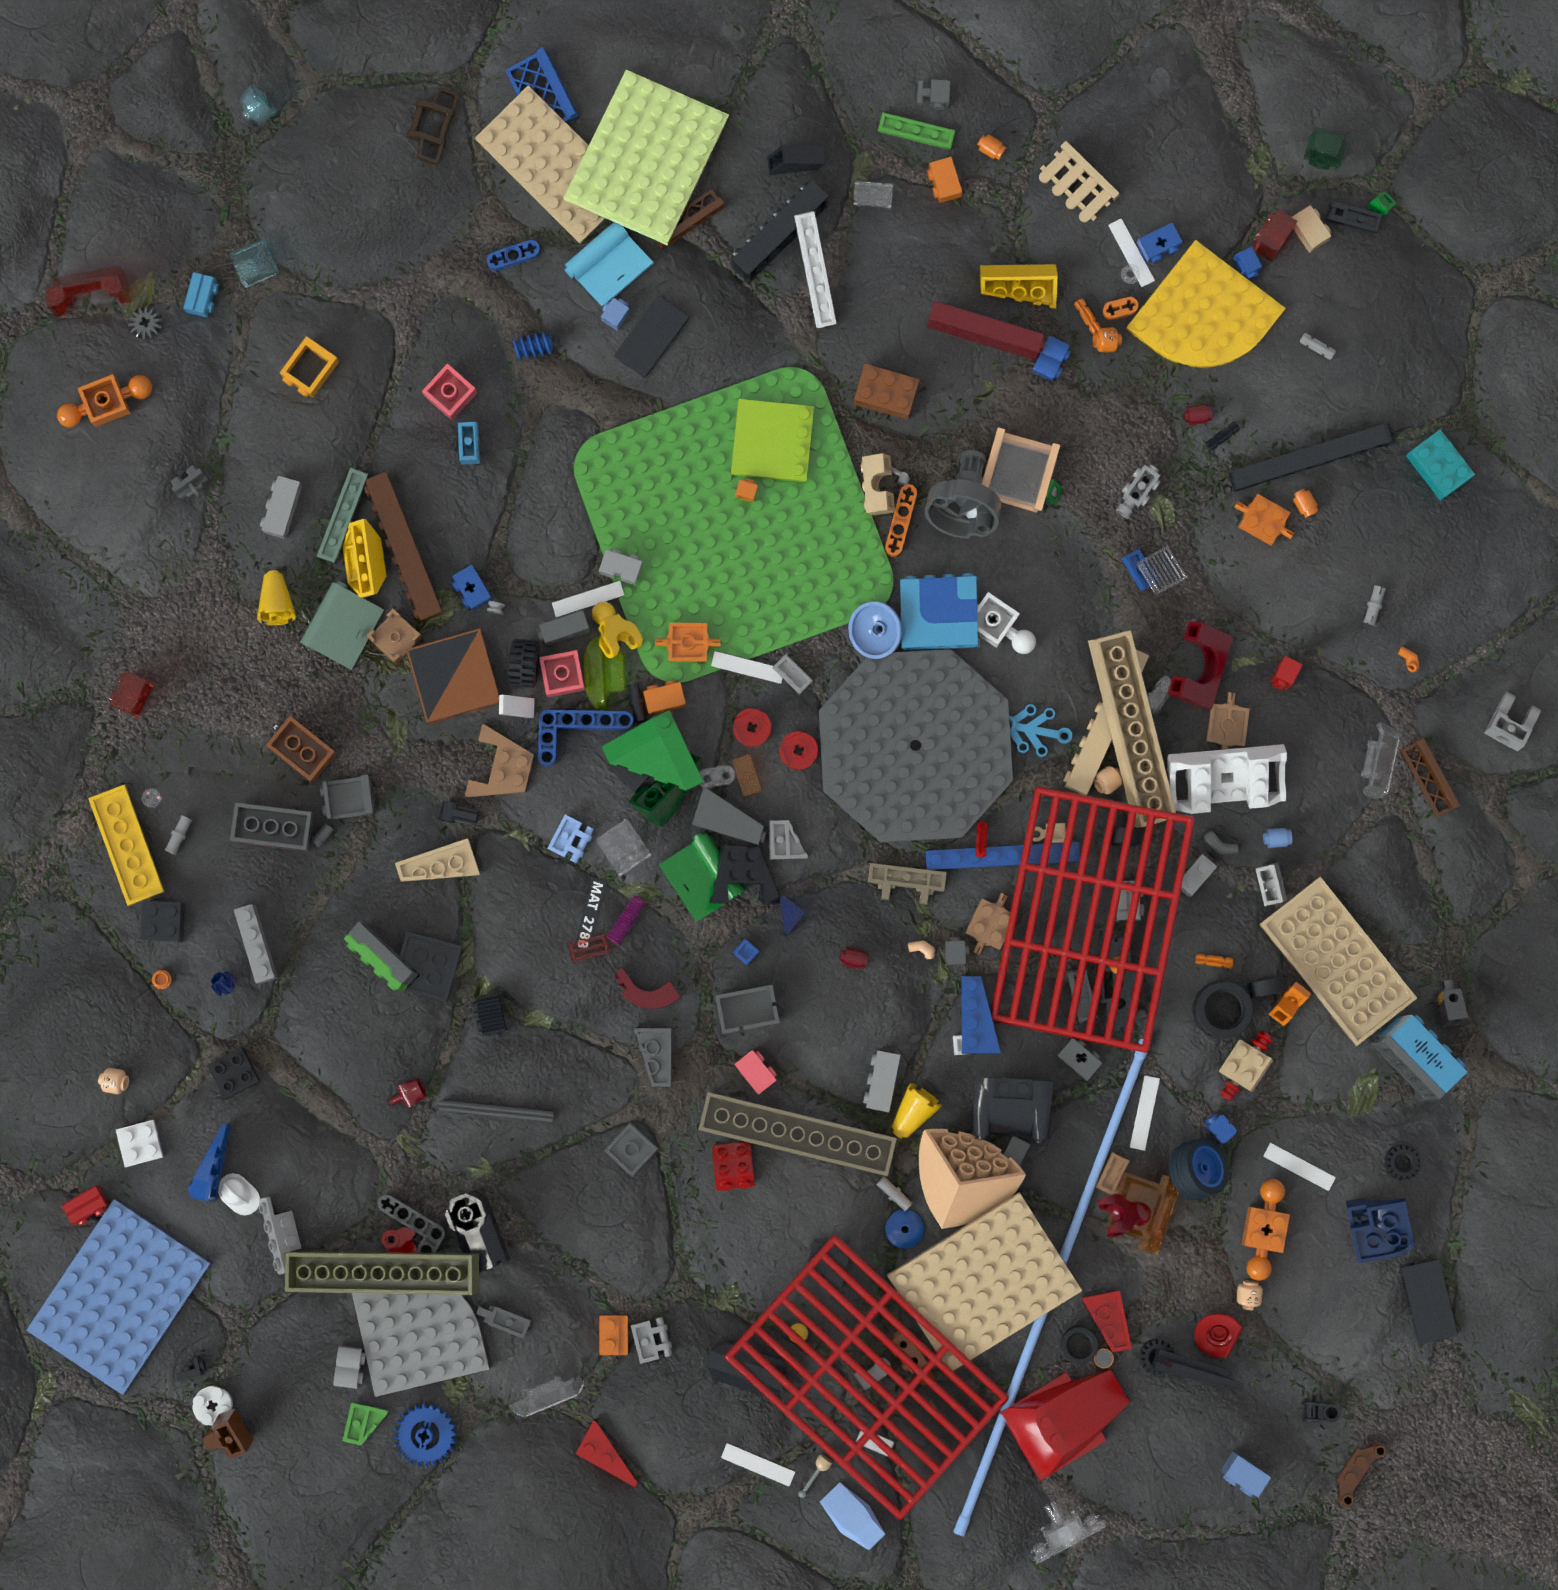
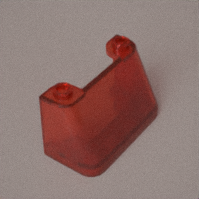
(62, 289)

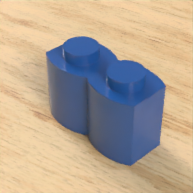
(1051, 358)

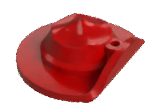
(1217, 1334)

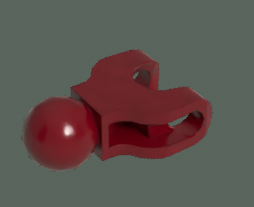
(1124, 1213)

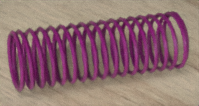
(616, 930)

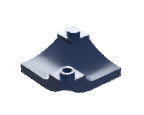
(1379, 1227)

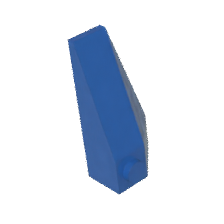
(208, 1176)

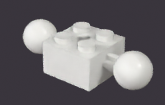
(1022, 641)

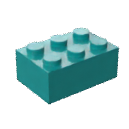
(1440, 465)

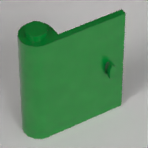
(697, 870)

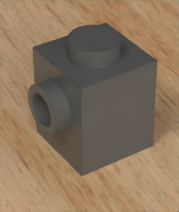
(956, 951)

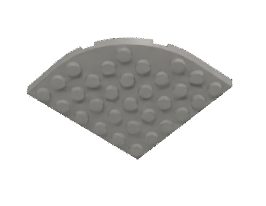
(418, 1339)

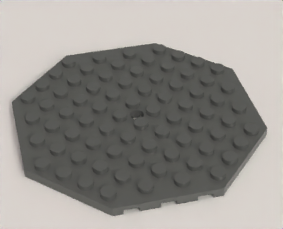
(925, 791)

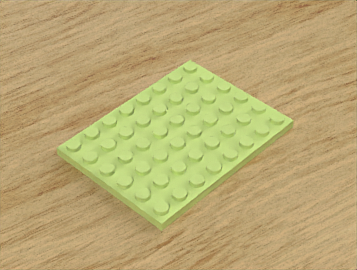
(646, 157)

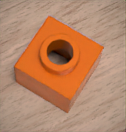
(746, 490)

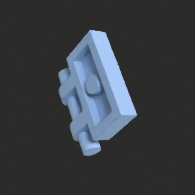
(565, 836)

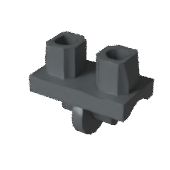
(190, 484)

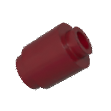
(1197, 414)
(854, 958)

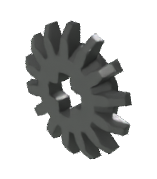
(152, 325)

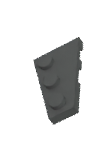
(657, 1052)

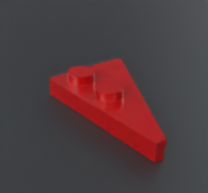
(599, 1451)

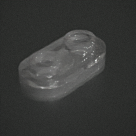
(716, 776)

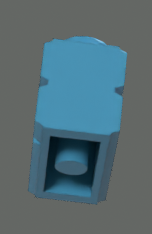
(200, 295)
(469, 443)

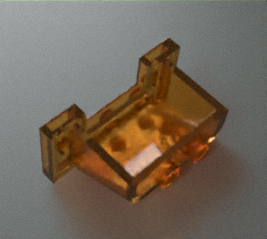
(1160, 1200)

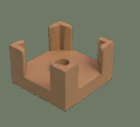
(394, 637)

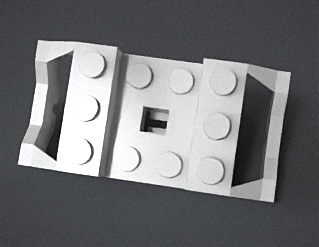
(1228, 777)

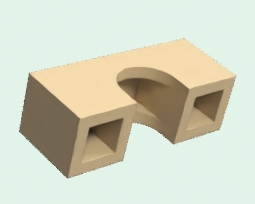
(874, 469)

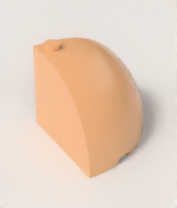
(964, 1176)

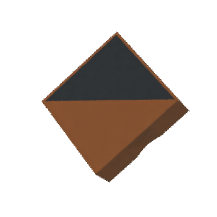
(453, 676)

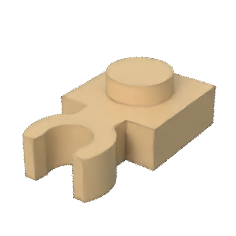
(1058, 836)

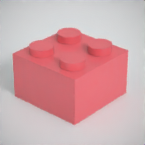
(449, 392)
(562, 673)

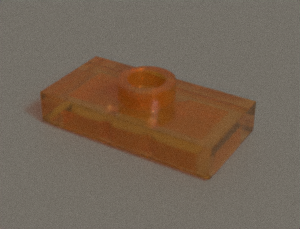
(746, 775)

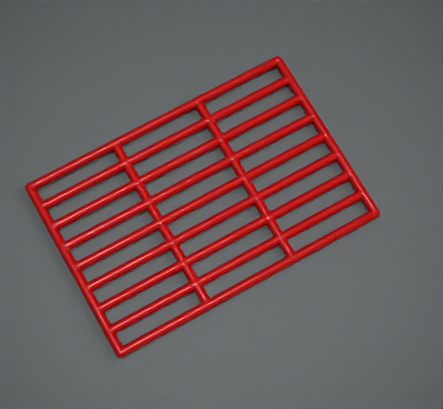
(1084, 955)
(839, 1351)

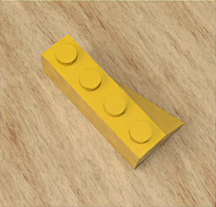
(1021, 282)

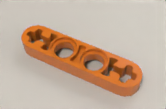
(899, 520)

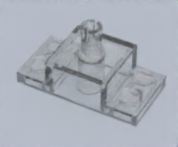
(1064, 1532)

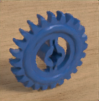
(420, 1453)

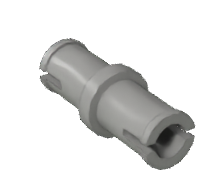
(1374, 605)
(178, 835)
(894, 1193)

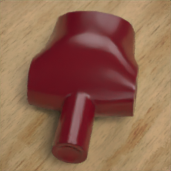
(409, 1092)

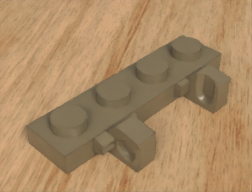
(922, 880)

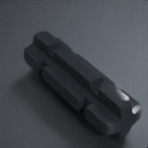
(1222, 436)

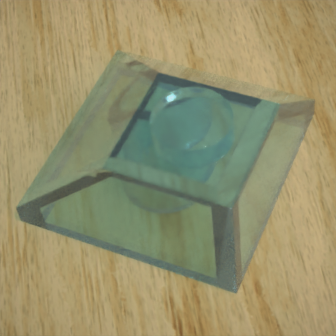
(254, 263)

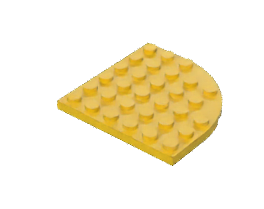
(1204, 312)

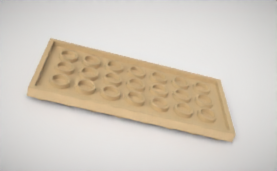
(541, 157)
(1338, 961)

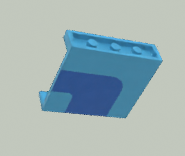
(939, 612)

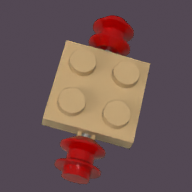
(1246, 1065)

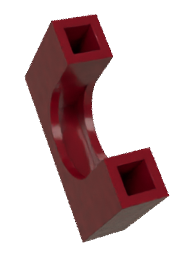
(1215, 648)

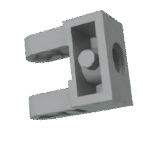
(1508, 731)

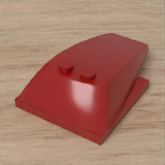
(1064, 1419)

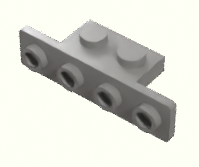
(281, 1233)

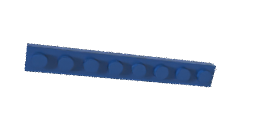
(995, 856)

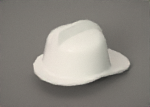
(239, 1194)

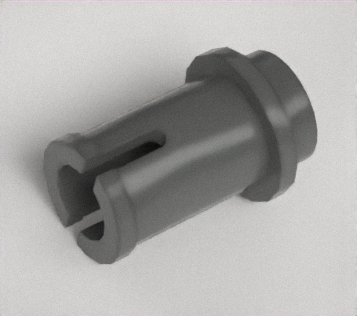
(322, 835)

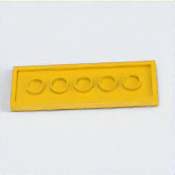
(126, 845)

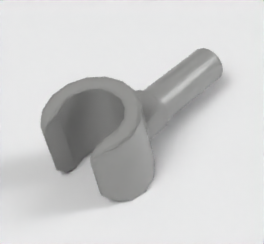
(903, 477)

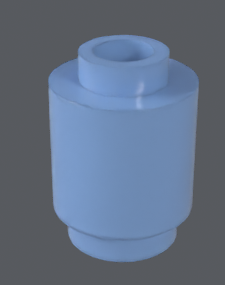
(1277, 837)

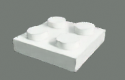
(139, 1143)

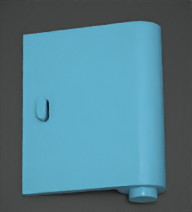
(606, 261)

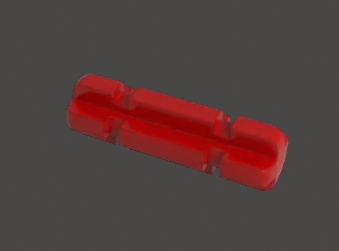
(981, 842)

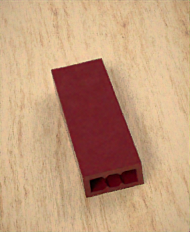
(986, 331)

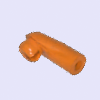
(1411, 659)

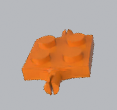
(1264, 519)
(687, 642)

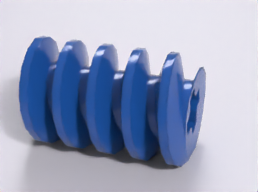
(533, 345)

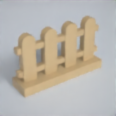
(1075, 172)

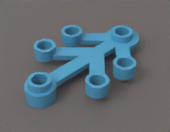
(1031, 729)

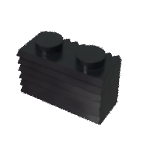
(490, 1014)

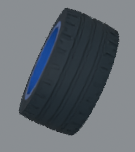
(1198, 1169)

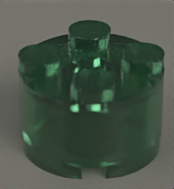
(1325, 149)

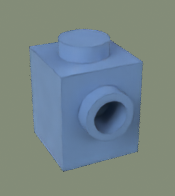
(615, 313)

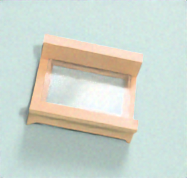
(1020, 470)

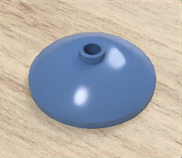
(865, 630)

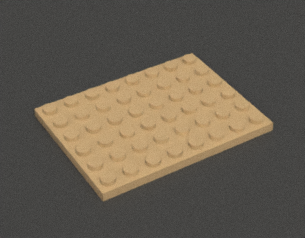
(986, 1280)

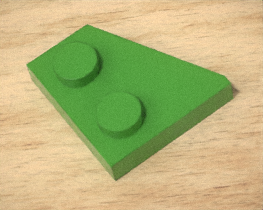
(362, 1422)

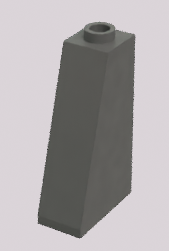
(724, 819)

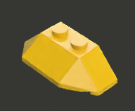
(364, 558)

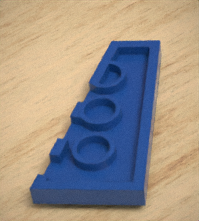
(976, 1019)

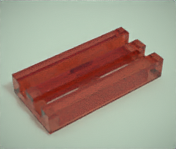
(604, 944)

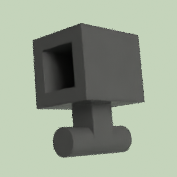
(938, 93)

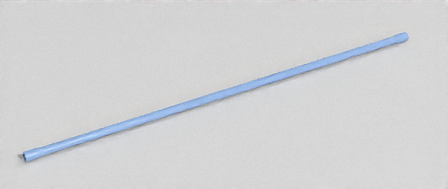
(964, 1518)

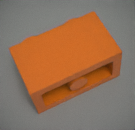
(944, 179)
(664, 698)

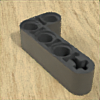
(410, 1222)

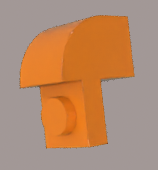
(1289, 1003)

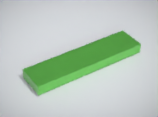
(916, 131)

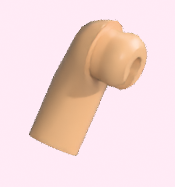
(927, 949)

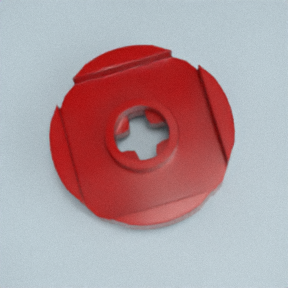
(755, 717)
(793, 760)

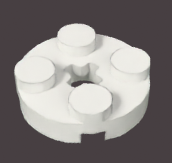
(201, 1402)

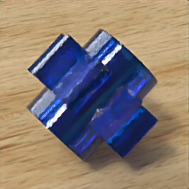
(222, 983)

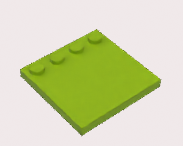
(772, 440)

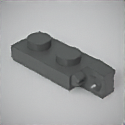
(505, 1320)

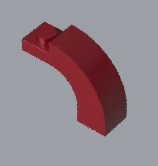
(647, 999)

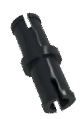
(636, 702)

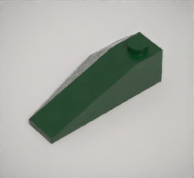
(659, 800)

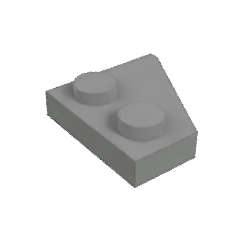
(784, 842)

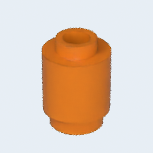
(991, 146)
(1305, 503)

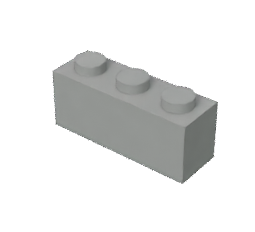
(281, 507)
(881, 1081)

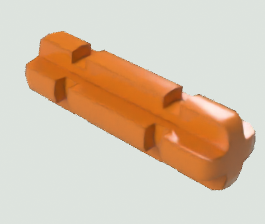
(1087, 315)
(1212, 960)

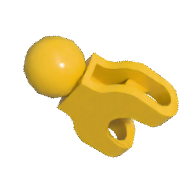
(614, 629)

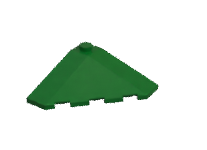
(657, 751)

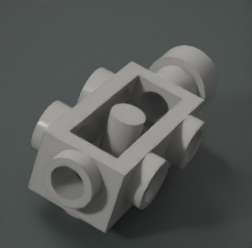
(1140, 488)

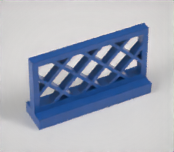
(553, 80)

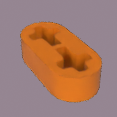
(1121, 312)

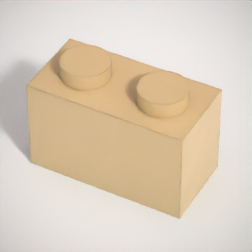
(1311, 229)

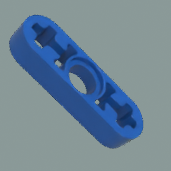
(528, 256)

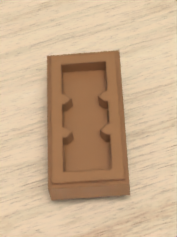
(1112, 1173)

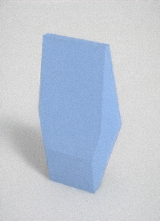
(852, 1516)

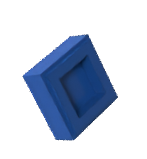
(746, 951)

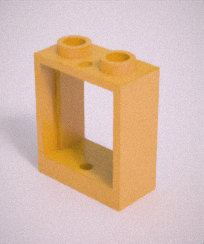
(309, 344)

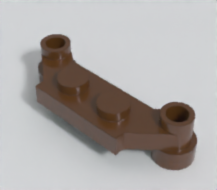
(1355, 1470)

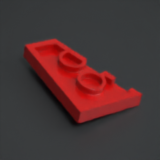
(1110, 1318)

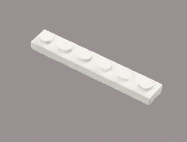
(815, 269)

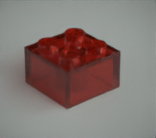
(1276, 232)
(130, 694)

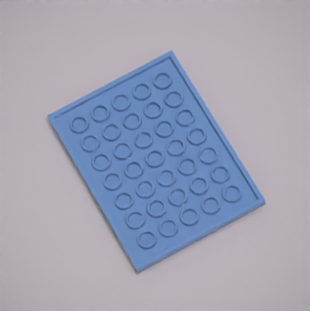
(118, 1296)

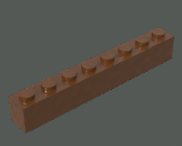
(404, 547)

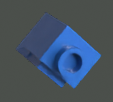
(1248, 263)

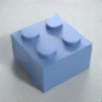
(1241, 1472)

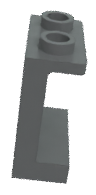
(347, 798)

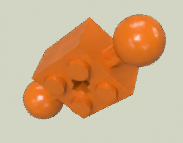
(93, 395)
(1259, 1266)

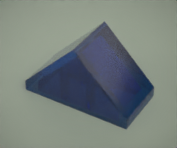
(791, 914)

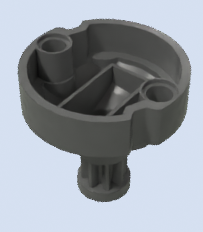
(964, 504)

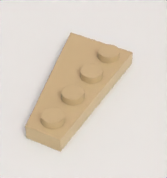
(445, 862)

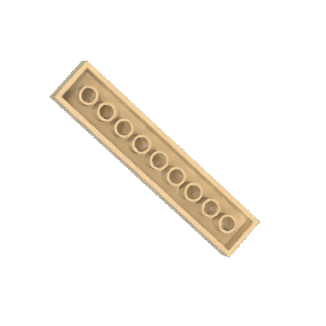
(1131, 724)

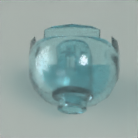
(256, 106)

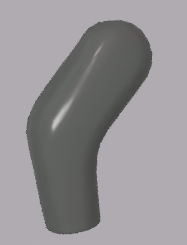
(1219, 846)

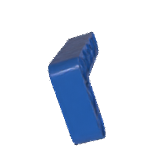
(575, 725)

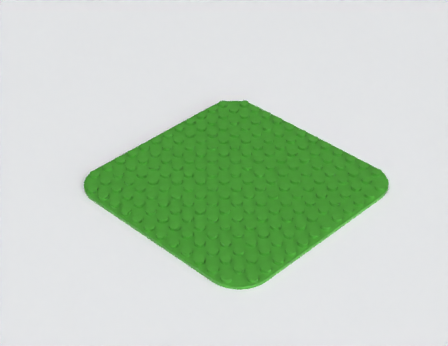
(743, 567)

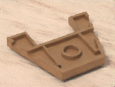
(509, 770)

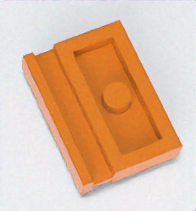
(613, 1335)

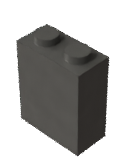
(564, 629)

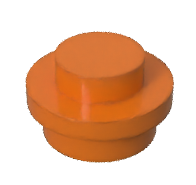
(161, 979)

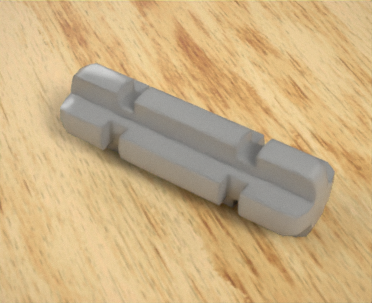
(1317, 346)

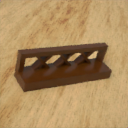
(697, 219)
(1436, 774)

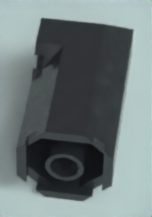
(477, 1229)
(725, 1373)

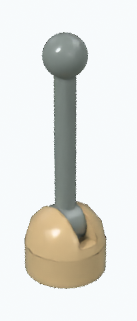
(823, 1464)

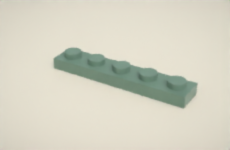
(342, 515)

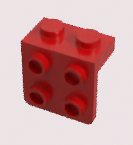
(733, 1166)

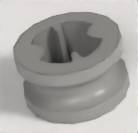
(496, 607)

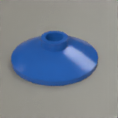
(900, 1219)

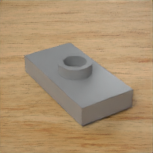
(792, 674)

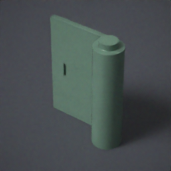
(338, 624)

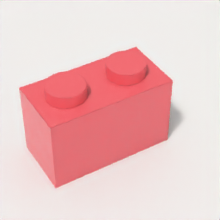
(756, 1072)

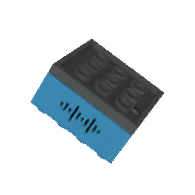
(1419, 1057)

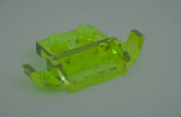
(602, 674)

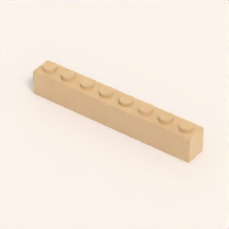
(1093, 747)

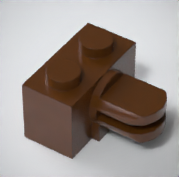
(229, 1434)

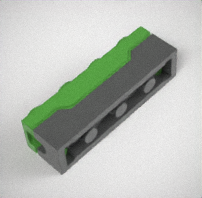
(380, 956)

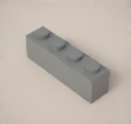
(255, 944)

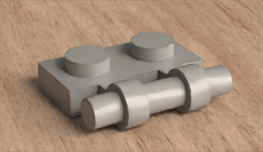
(645, 1341)

